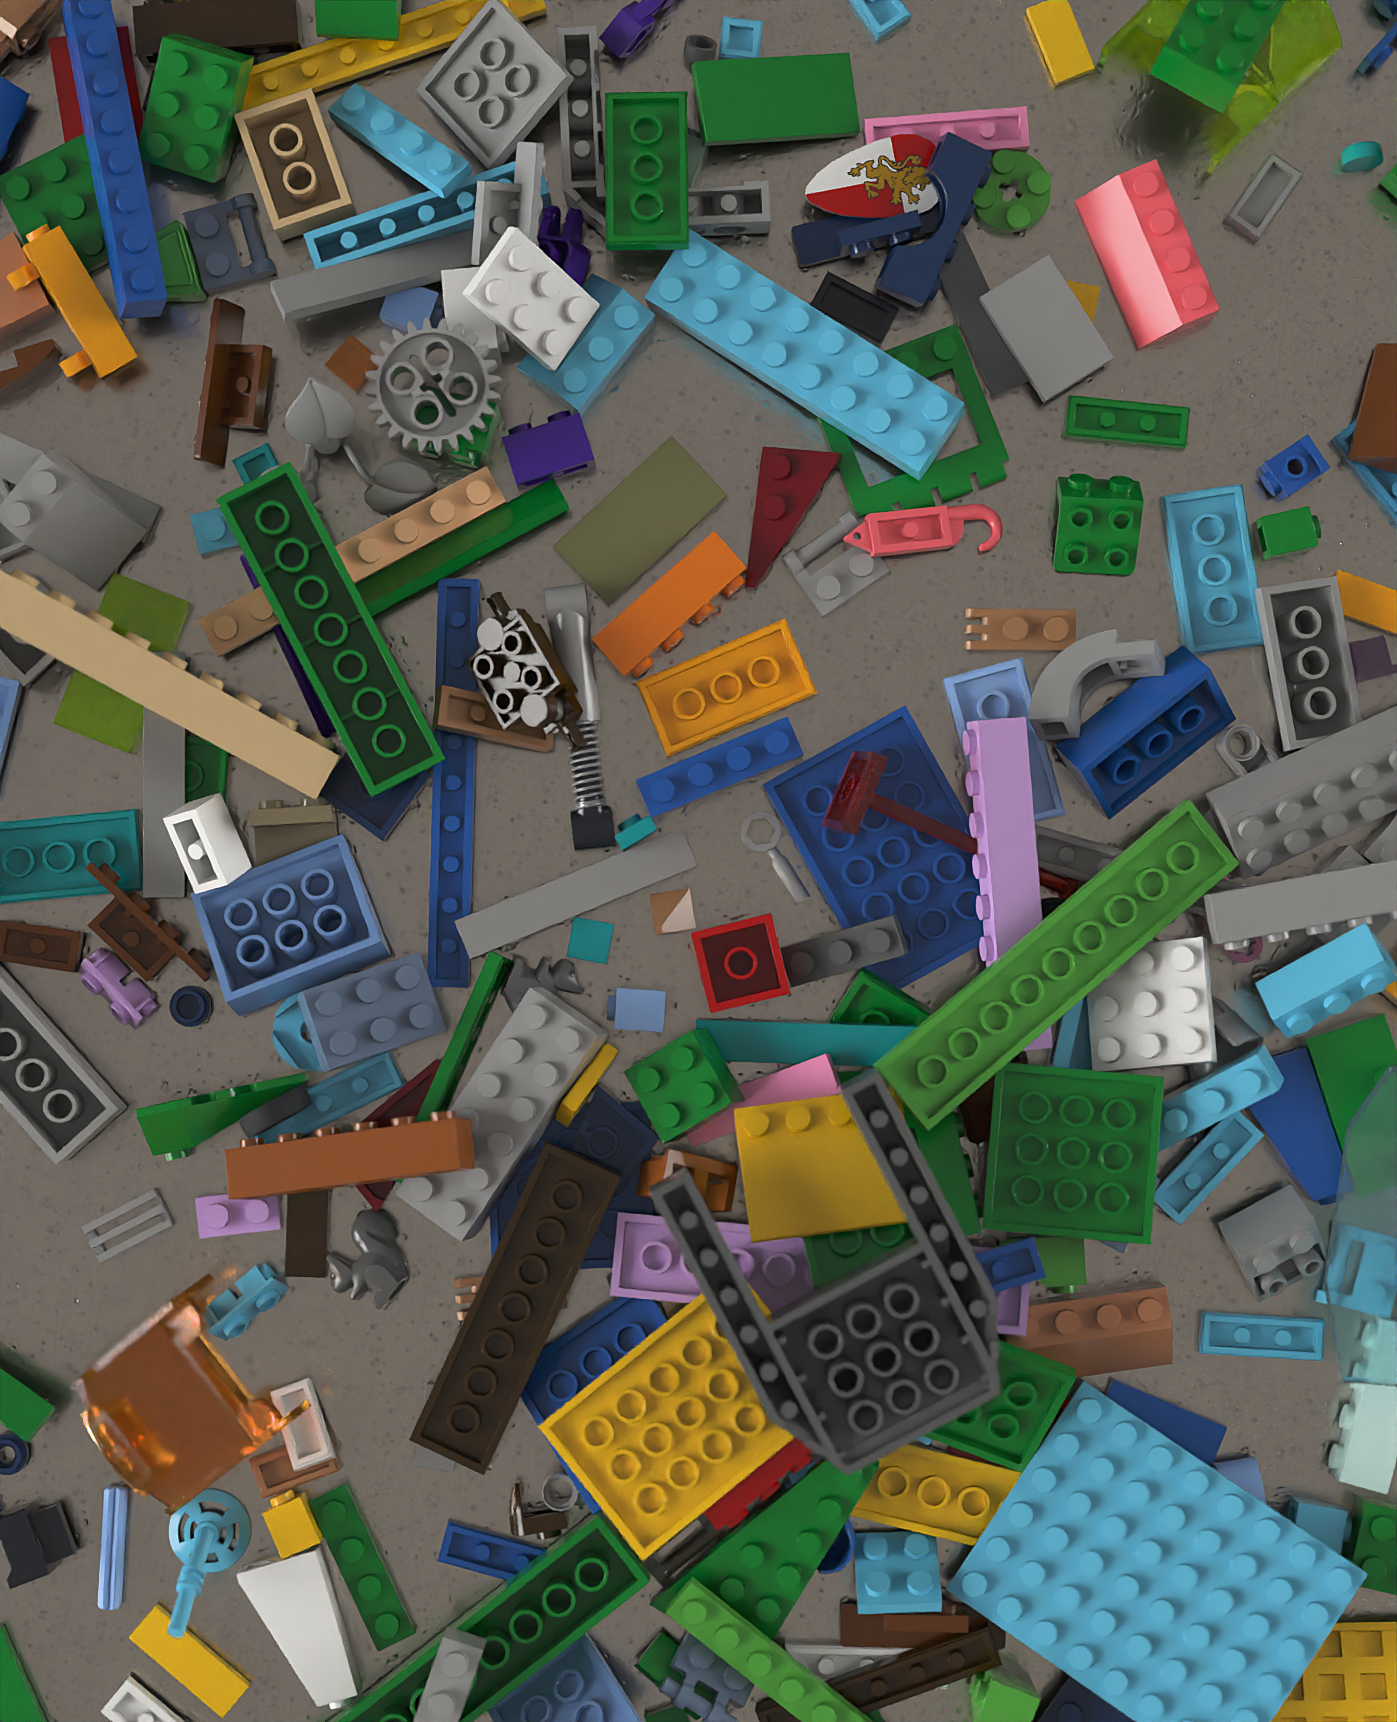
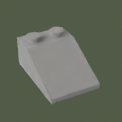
(71, 520)

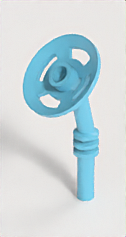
(205, 1541)

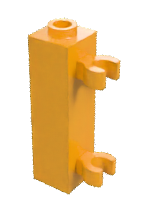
(77, 300)

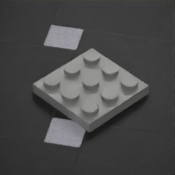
(494, 84)

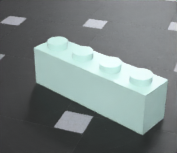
(1368, 1438)

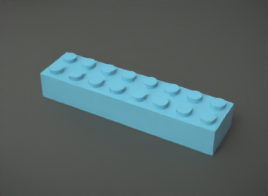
(805, 355)

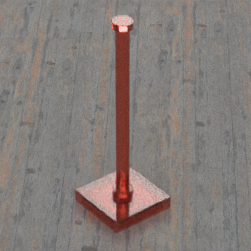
(857, 793)

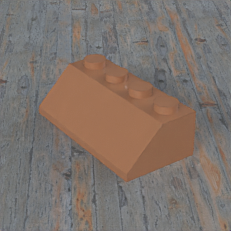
(1101, 1329)

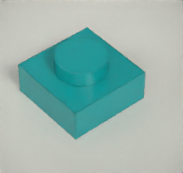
(634, 830)

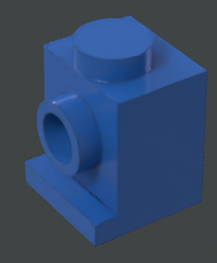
(1308, 460)

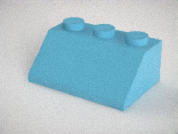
(599, 350)
(1327, 981)

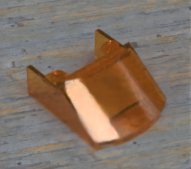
(170, 1409)

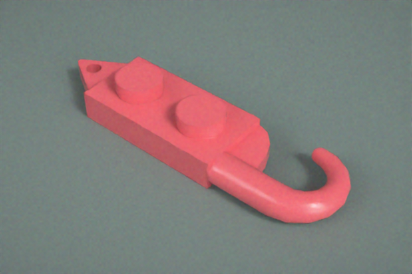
(922, 529)

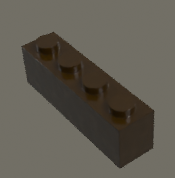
(243, 26)

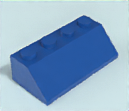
(1146, 732)

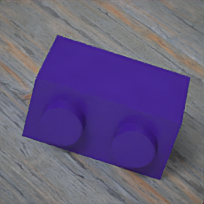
(548, 449)

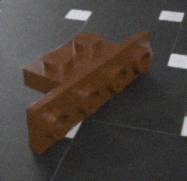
(232, 384)
(135, 934)
(911, 1628)

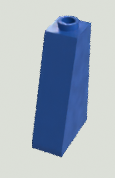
(1300, 1127)

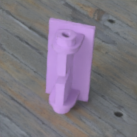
(104, 978)

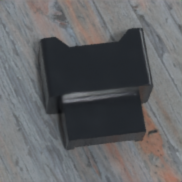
(34, 1541)

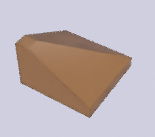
(672, 911)

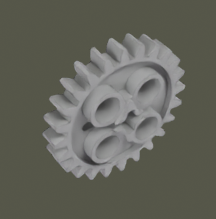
(463, 365)

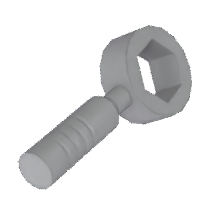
(779, 862)

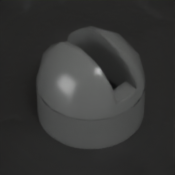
(699, 49)

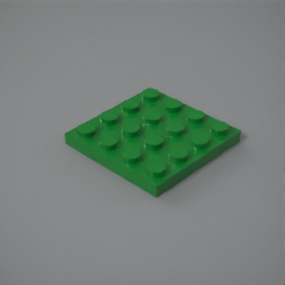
(1073, 1153)

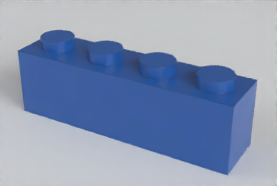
(719, 768)

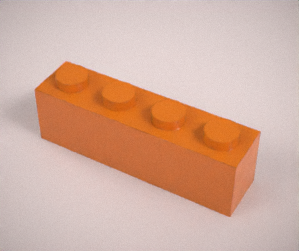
(669, 606)

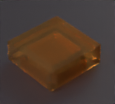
(351, 363)

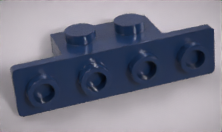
(859, 237)

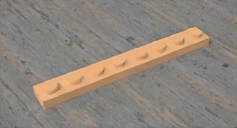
(367, 553)

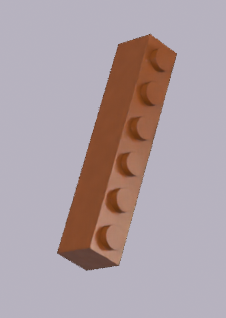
(350, 1158)

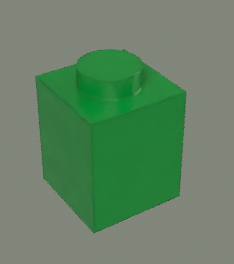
(1287, 533)

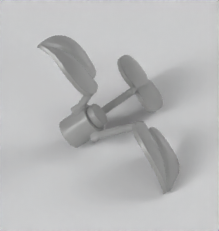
(323, 423)

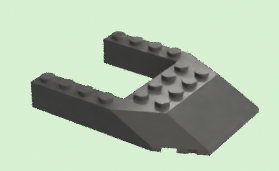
(876, 1348)

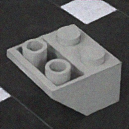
(1274, 1242)

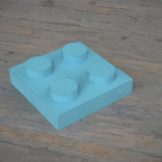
(897, 1573)

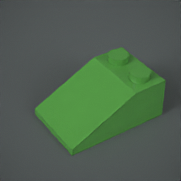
(1002, 1697)

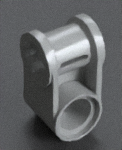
(1255, 755)

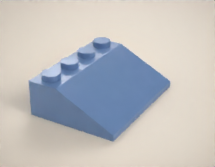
(290, 926)

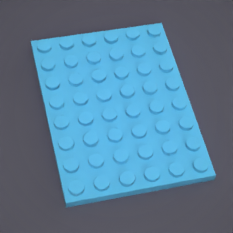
(1153, 1574)

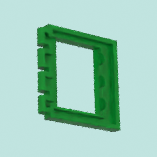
(949, 475)

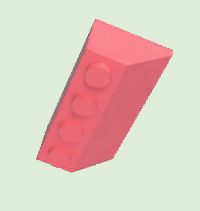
(1147, 255)

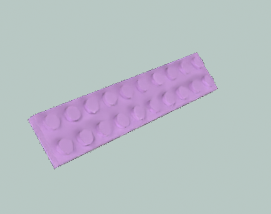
(653, 1268)

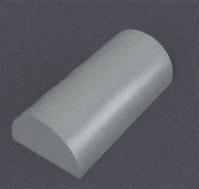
(1308, 660)

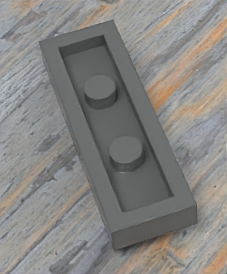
(844, 950)

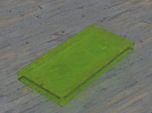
(98, 709)

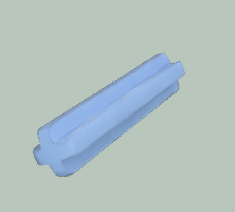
(112, 1547)

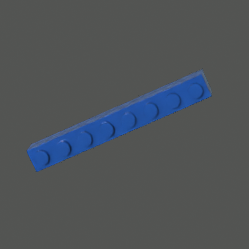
(114, 158)

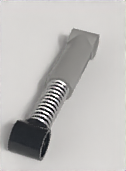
(571, 639)

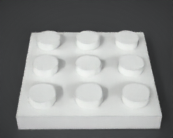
(1154, 1010)

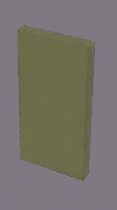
(640, 521)

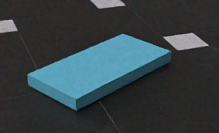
(1212, 569)

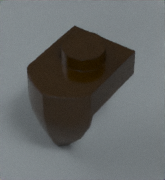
(543, 1522)

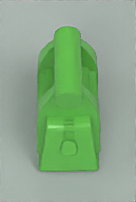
(179, 264)

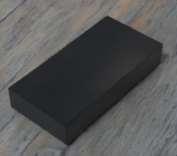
(855, 308)

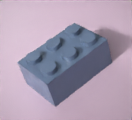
(371, 1012)

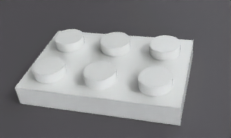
(531, 298)

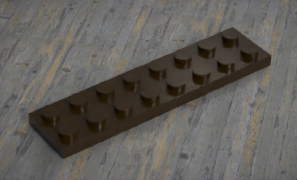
(515, 1307)

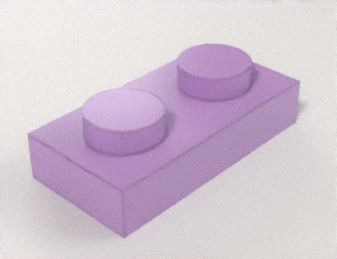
(226, 1217)

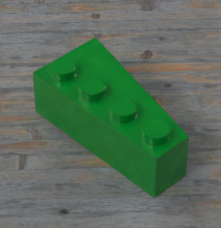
(949, 1167)

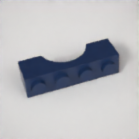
(955, 174)

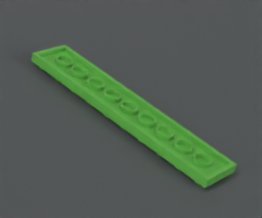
(1056, 964)

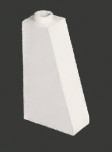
(306, 1622)

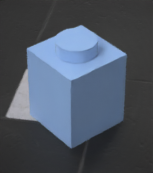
(637, 1009)

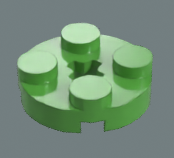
(1032, 184)

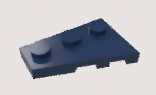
(613, 1135)

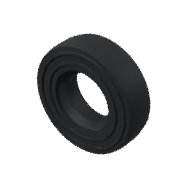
(275, 1111)

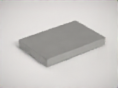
(1046, 328)

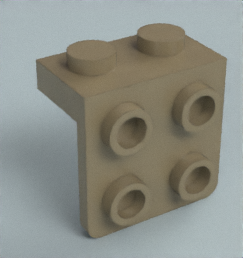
(290, 829)

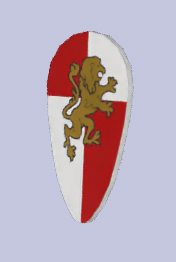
(877, 180)

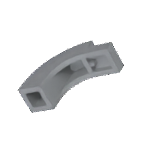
(1079, 672)

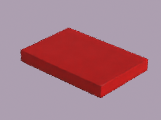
(66, 89)

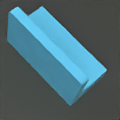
(1072, 1039)

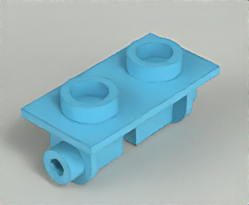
(260, 1293)

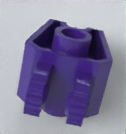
(564, 250)

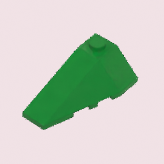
(190, 1121)

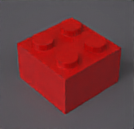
(740, 963)

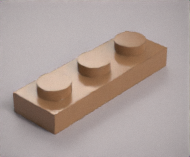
(471, 715)

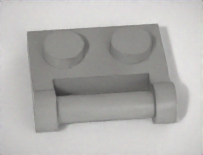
(841, 577)

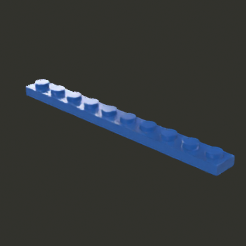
(452, 790)

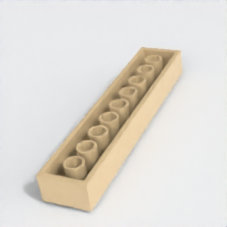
(163, 684)

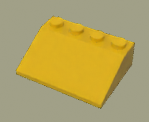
(809, 1170)

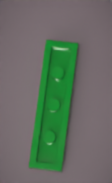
(362, 1566)

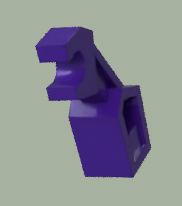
(632, 26)

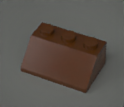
(1376, 424)

